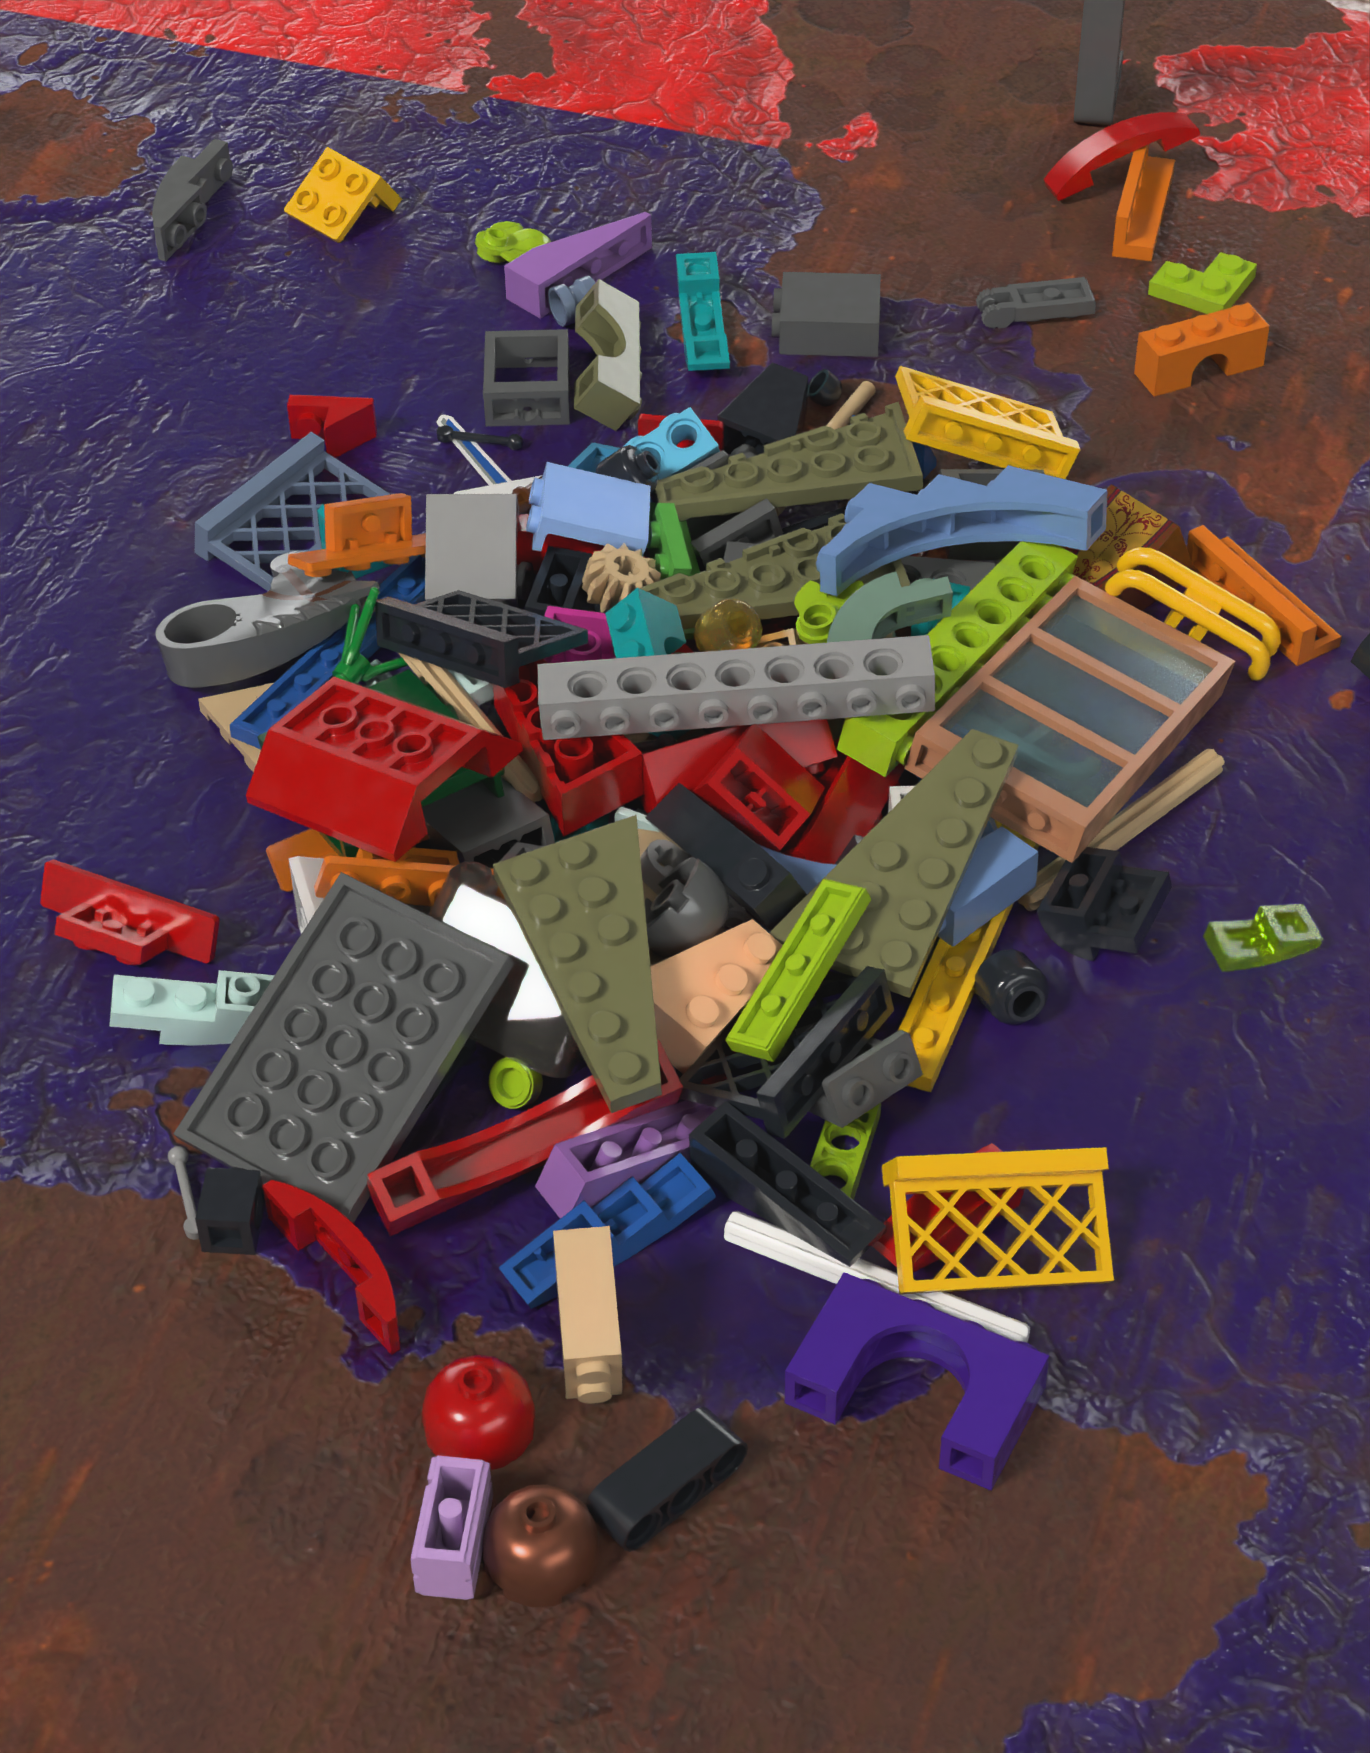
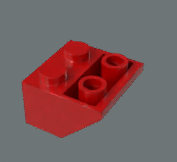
(761, 789)

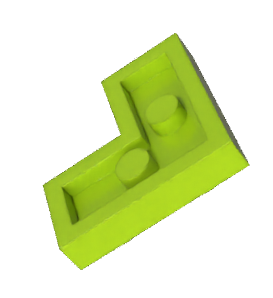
(1207, 291)

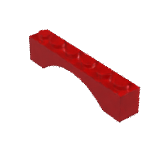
(470, 1166)

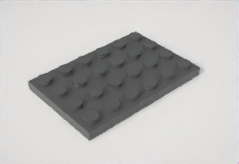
(345, 1046)

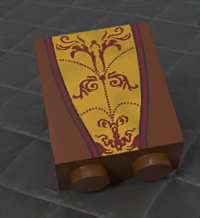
(1129, 527)

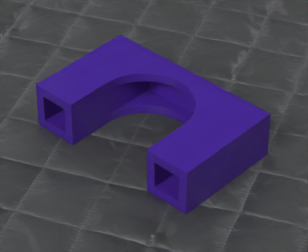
(872, 1325)

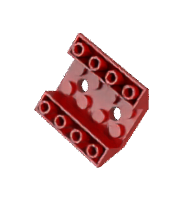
(364, 763)

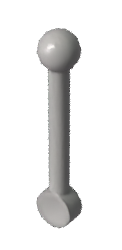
(178, 1157)

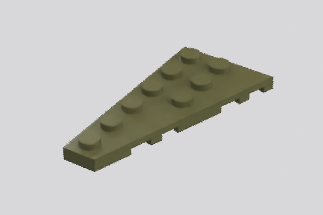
(802, 469)
(763, 576)
(917, 862)
(589, 936)

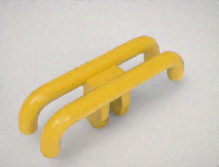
(1199, 603)

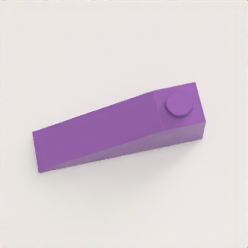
(588, 253)
(604, 1159)

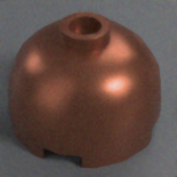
(540, 1545)

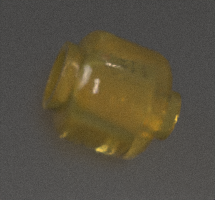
(728, 626)

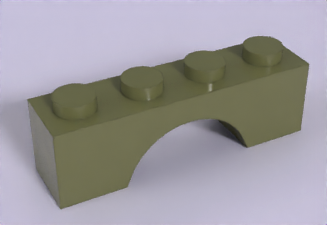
(611, 382)

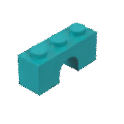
(645, 627)

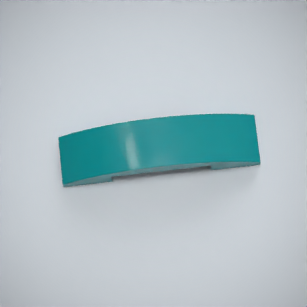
(701, 311)

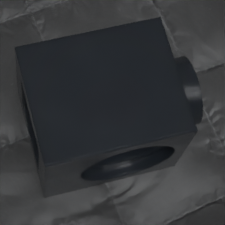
(230, 1211)

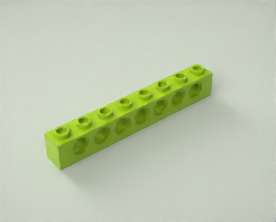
(964, 644)

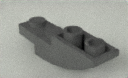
(183, 193)

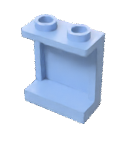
(588, 508)

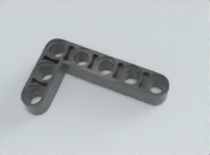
(1099, 62)

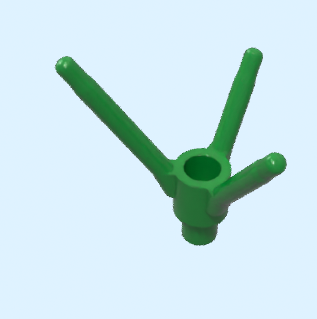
(353, 665)

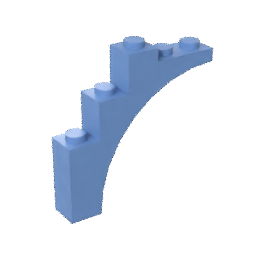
(951, 511)
(996, 878)

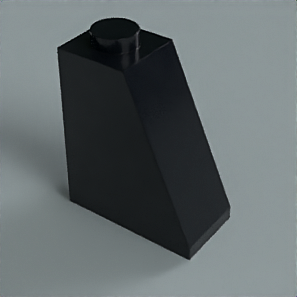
(766, 410)

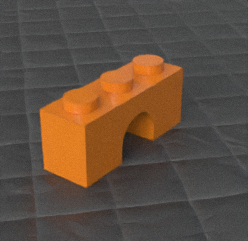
(1171, 352)

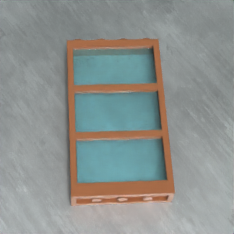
(1090, 701)

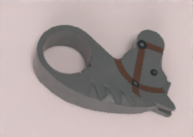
(254, 633)

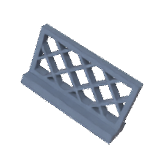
(265, 498)

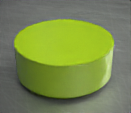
(514, 1084)

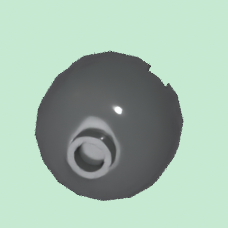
(687, 909)

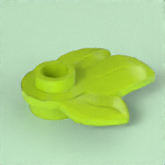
(507, 241)
(818, 610)

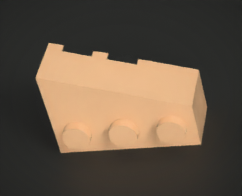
(707, 988)

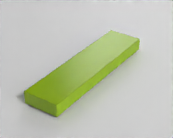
(798, 970)

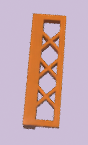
(1142, 205)
(1241, 575)

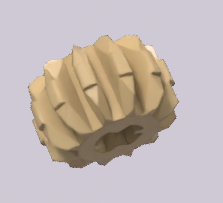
(615, 574)

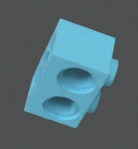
(671, 431)

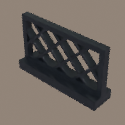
(473, 635)
(796, 1084)

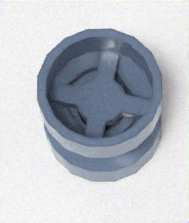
(564, 299)

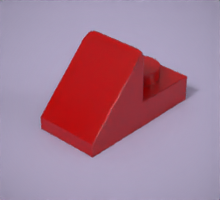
(337, 420)

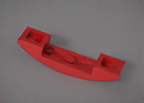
(1073, 170)
(310, 1219)

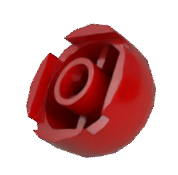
(479, 1411)

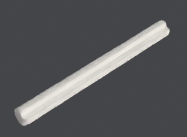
(790, 1250)

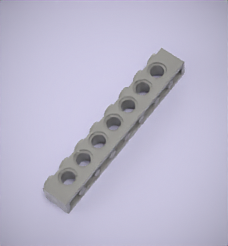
(736, 687)

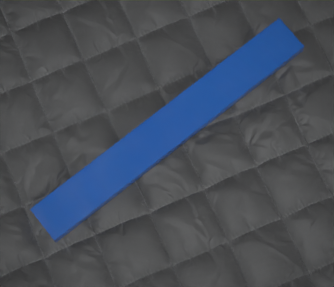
(317, 665)

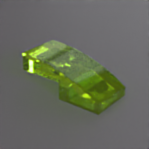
(1271, 937)

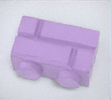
(452, 1527)

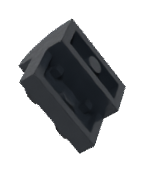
(560, 582)
(1102, 904)

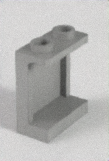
(472, 546)

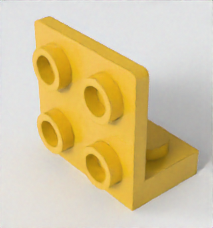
(337, 195)

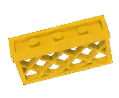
(983, 425)
(1006, 1172)

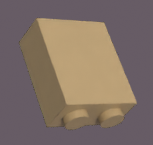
(588, 1314)

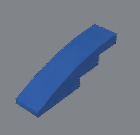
(636, 1219)

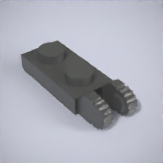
(1036, 301)

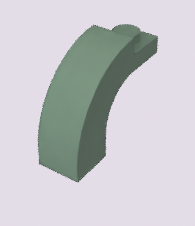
(886, 606)

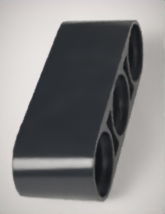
(666, 1478)

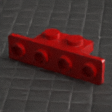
(124, 918)

